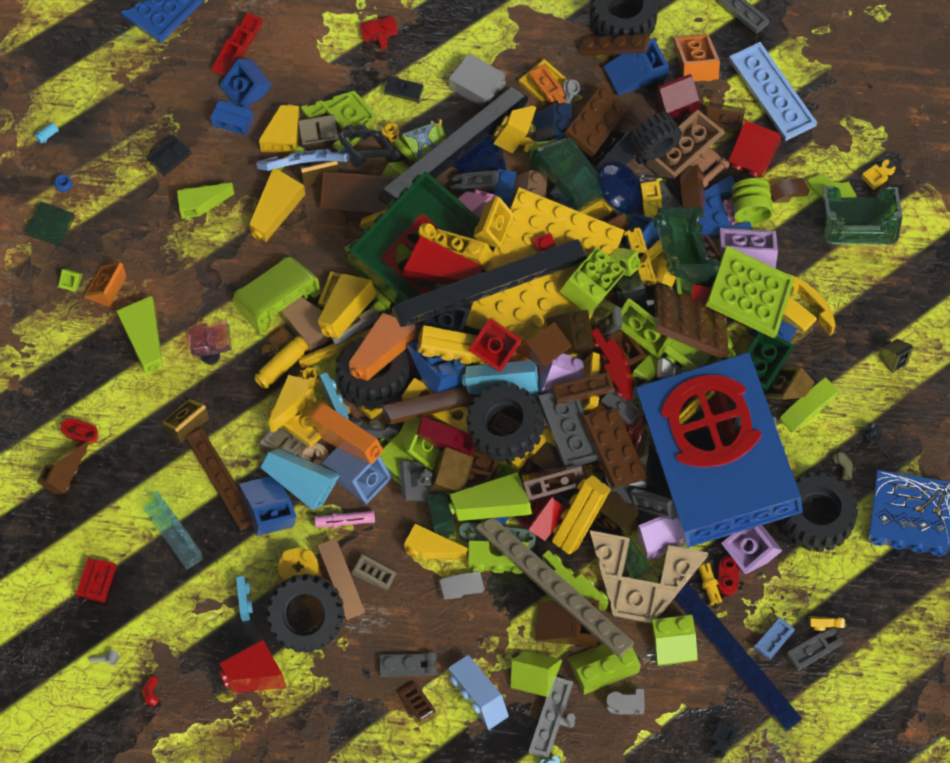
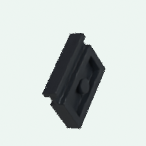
(168, 155)

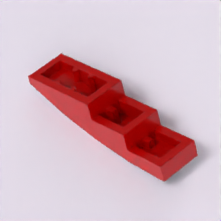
(238, 44)

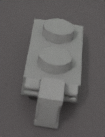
(362, 321)

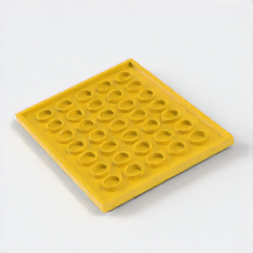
(530, 304)

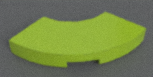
(817, 183)

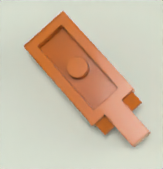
(547, 84)

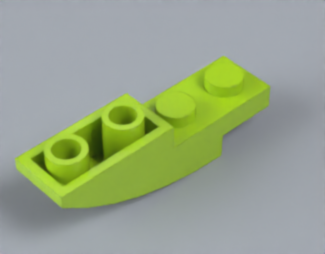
(581, 584)

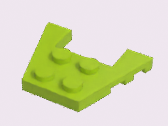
(347, 109)

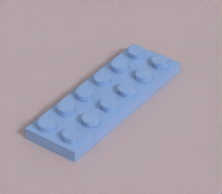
(772, 91)

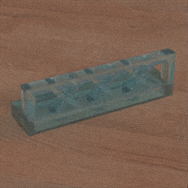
(173, 532)

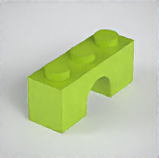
(482, 559)

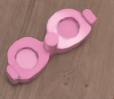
(729, 210)

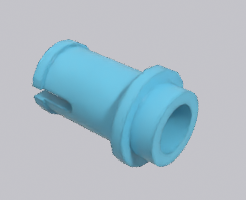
(42, 135)

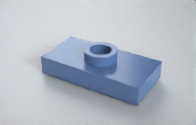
(774, 638)

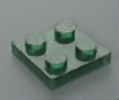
(50, 224)

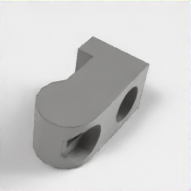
(626, 704)

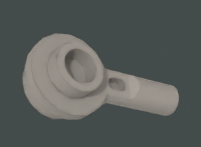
(570, 88)

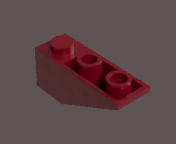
(445, 436)

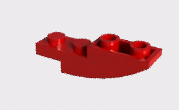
(617, 364)

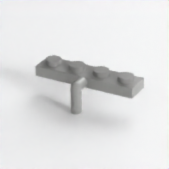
(552, 718)

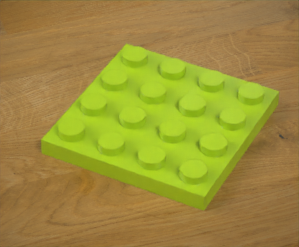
(750, 292)

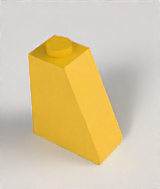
(282, 131)

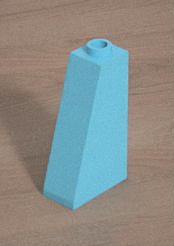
(518, 373)
(301, 477)

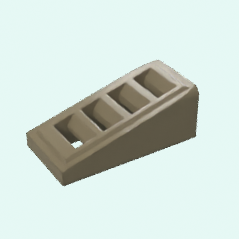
(371, 578)

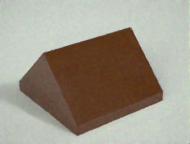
(545, 346)

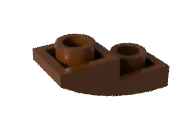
(785, 190)

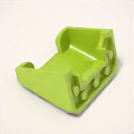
(274, 292)

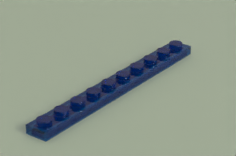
(737, 658)

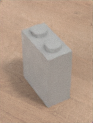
(477, 81)

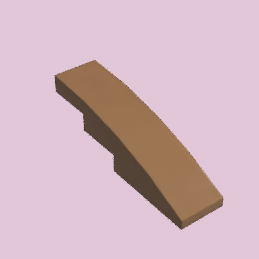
(341, 577)

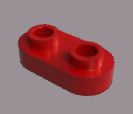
(81, 430)
(728, 574)

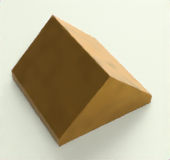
(313, 171)
(185, 419)
(451, 471)

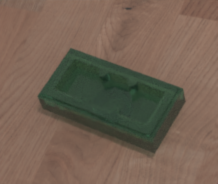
(635, 561)

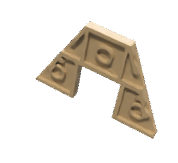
(638, 598)

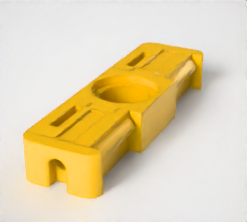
(637, 242)

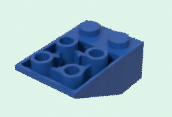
(637, 70)
(437, 373)
(268, 505)

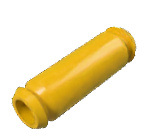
(281, 362)

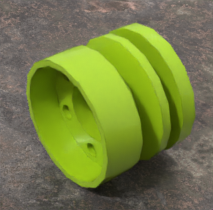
(752, 201)

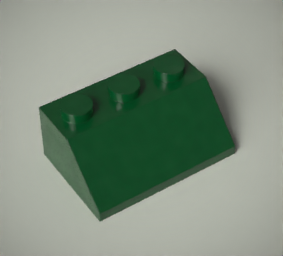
(769, 357)

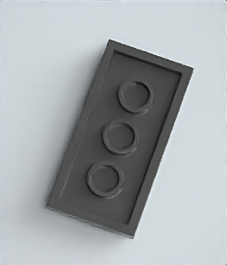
(567, 430)

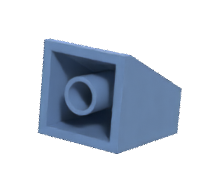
(357, 475)

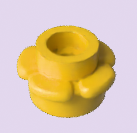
(385, 131)
(427, 231)

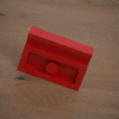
(96, 579)

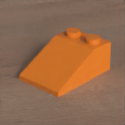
(697, 57)

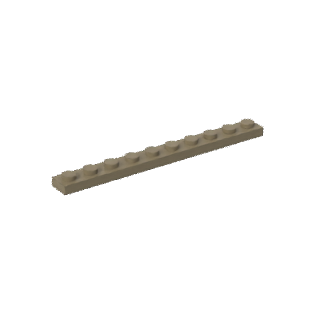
(555, 586)

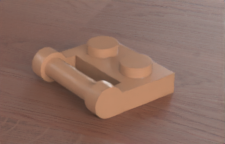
(706, 160)

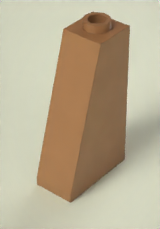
(303, 321)

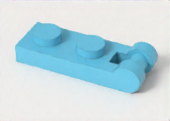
(334, 399)

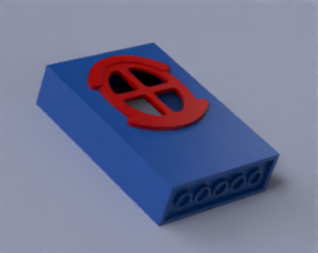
(735, 483)

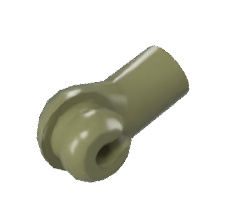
(845, 463)

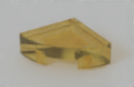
(606, 58)

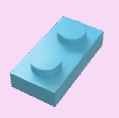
(244, 605)

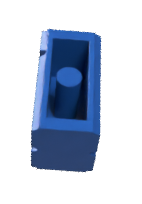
(232, 117)

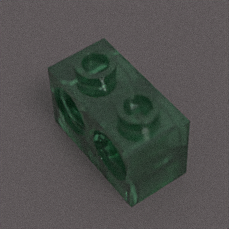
(441, 515)

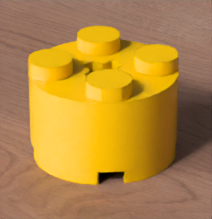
(297, 559)

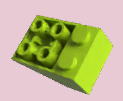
(592, 280)

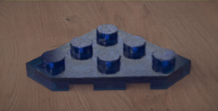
(482, 158)

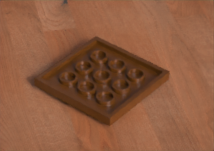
(690, 322)

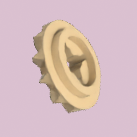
(321, 453)

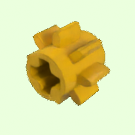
(308, 373)

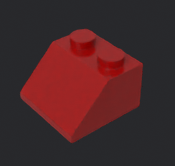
(496, 344)
(544, 517)

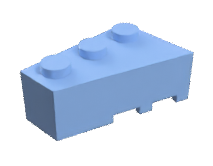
(478, 691)

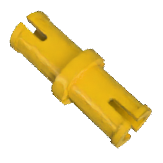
(710, 584)

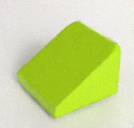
(70, 279)

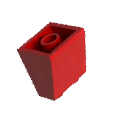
(754, 149)
(252, 670)

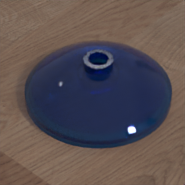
(621, 188)

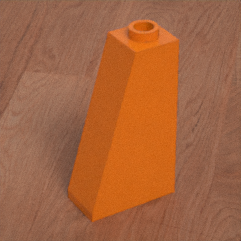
(381, 346)
(345, 434)

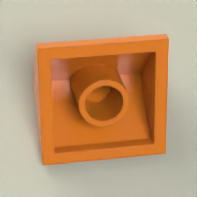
(106, 284)

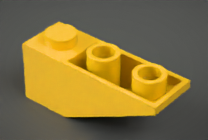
(469, 248)

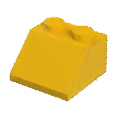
(514, 128)
(494, 223)

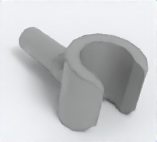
(112, 658)

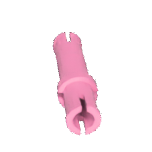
(344, 519)

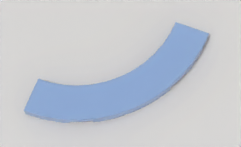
(303, 157)

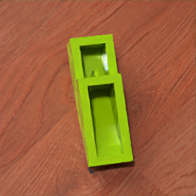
(809, 406)

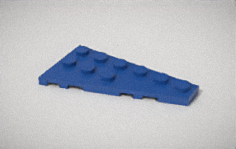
(160, 17)

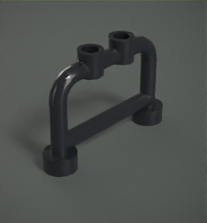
(358, 158)

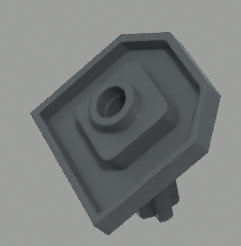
(415, 481)

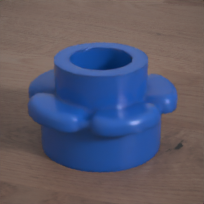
(61, 179)

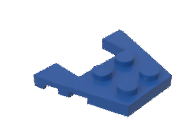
(714, 213)

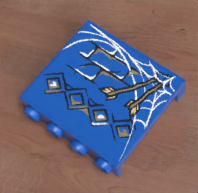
(910, 513)

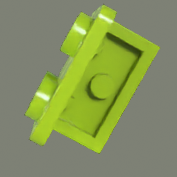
(686, 355)

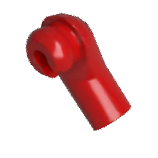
(148, 693)

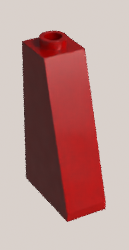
(439, 264)

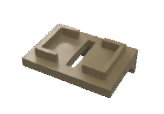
(309, 131)
(274, 439)

